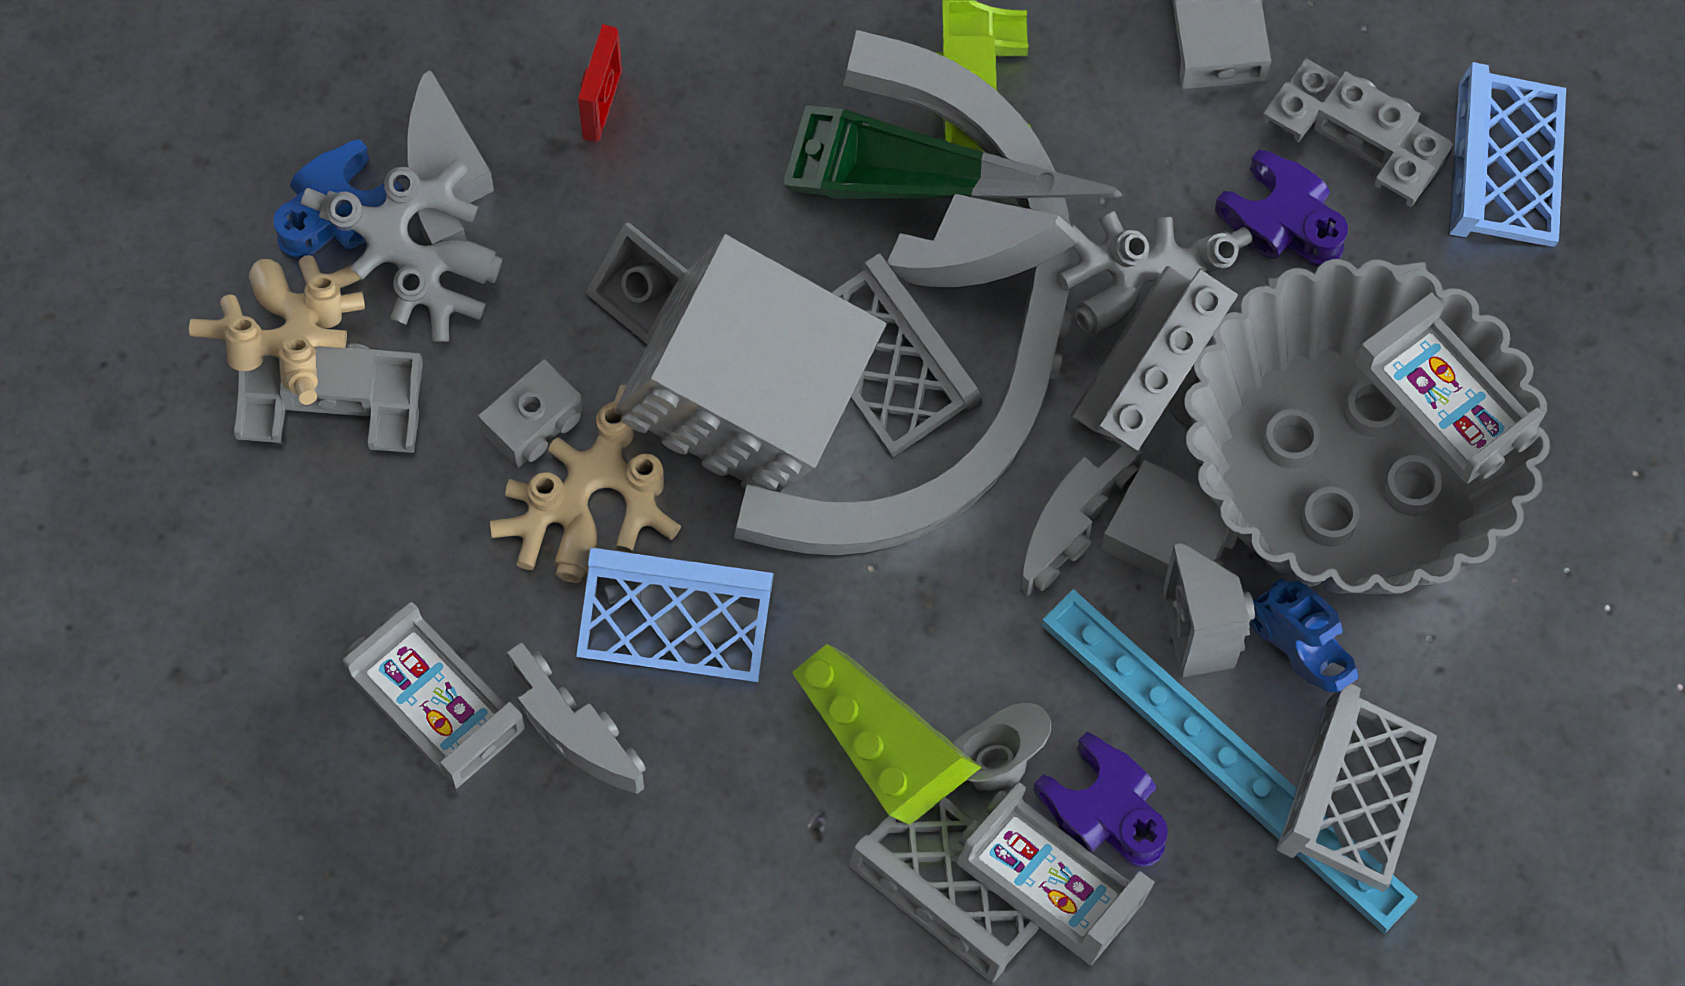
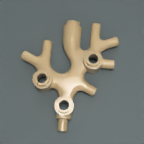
(305, 325)
(568, 501)

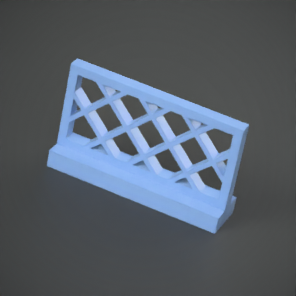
(1472, 149)
(681, 575)

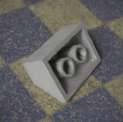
(1205, 612)

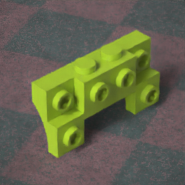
(973, 39)

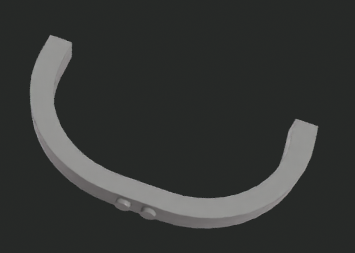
(843, 528)

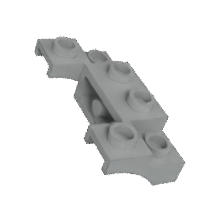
(1364, 122)
(349, 383)

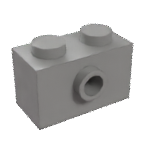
(531, 414)

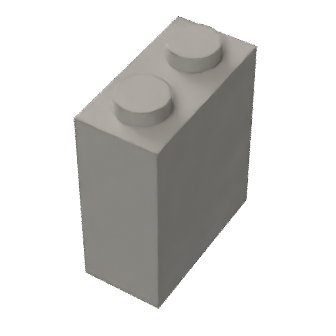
(1164, 512)

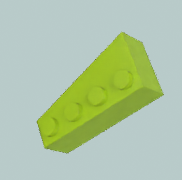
(887, 741)

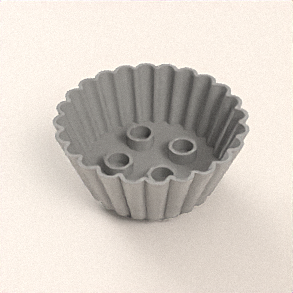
(1320, 460)

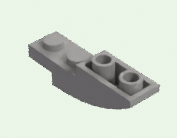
(1064, 524)
(579, 736)

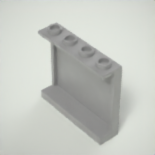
(1153, 356)

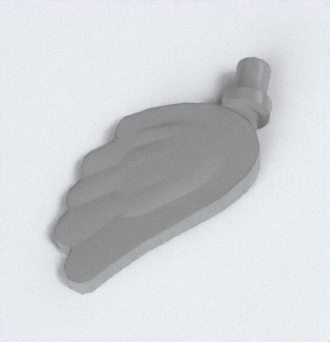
(698, 605)

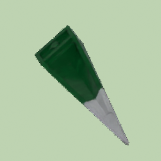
(871, 159)

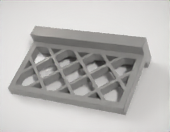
(925, 344)
(1320, 777)
(924, 899)

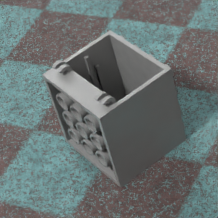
(750, 367)

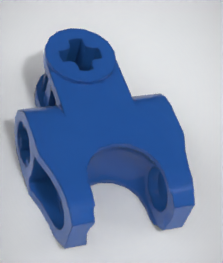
(323, 174)
(1298, 624)

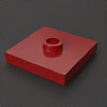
(600, 83)

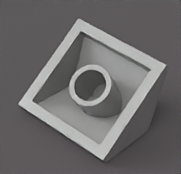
(636, 282)

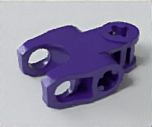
(1290, 215)
(1109, 808)

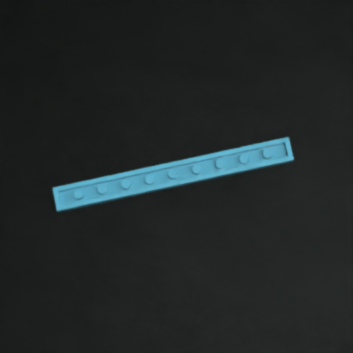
(1210, 745)

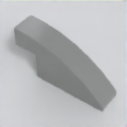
(432, 145)
(981, 244)

